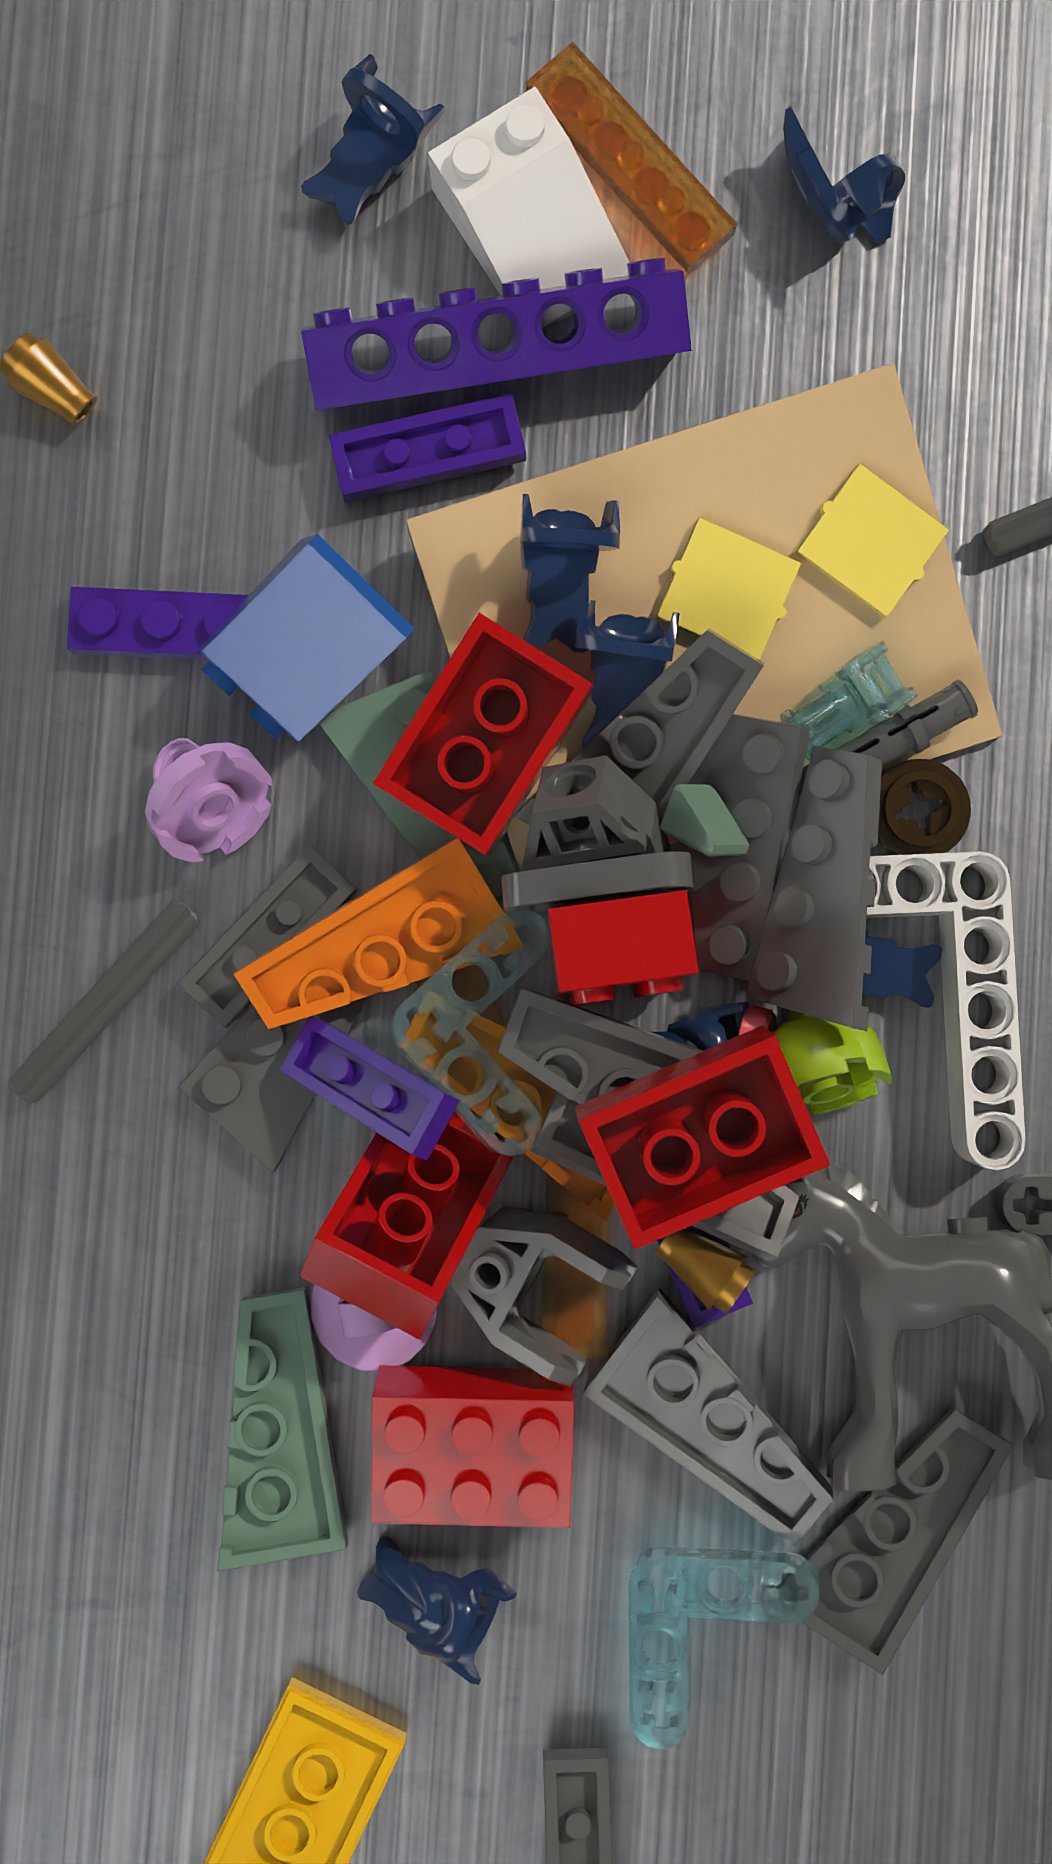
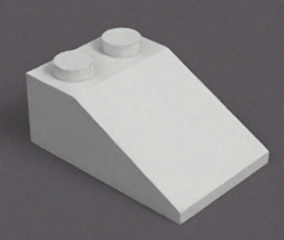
(525, 200)

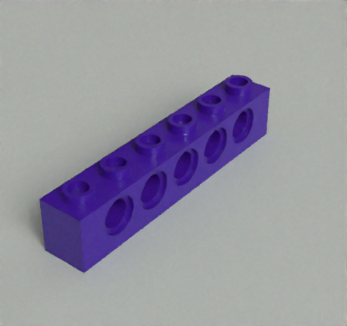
(656, 330)

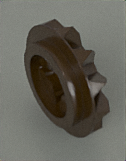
(931, 782)

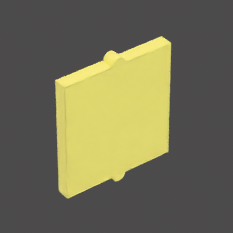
(872, 540)
(729, 587)

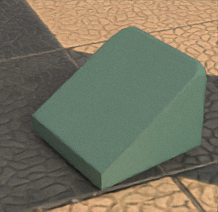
(703, 821)

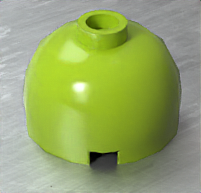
(832, 1061)

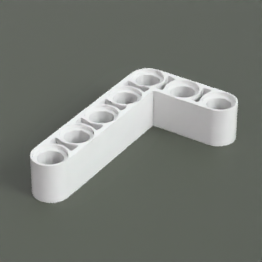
(960, 982)

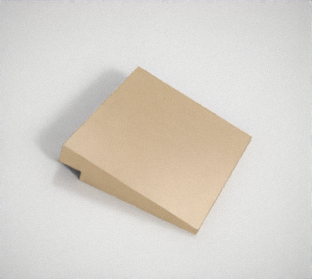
(760, 479)

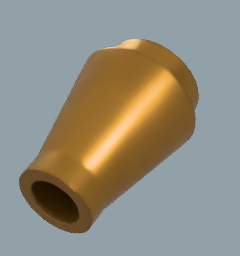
(44, 377)
(707, 1268)

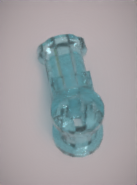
(856, 696)

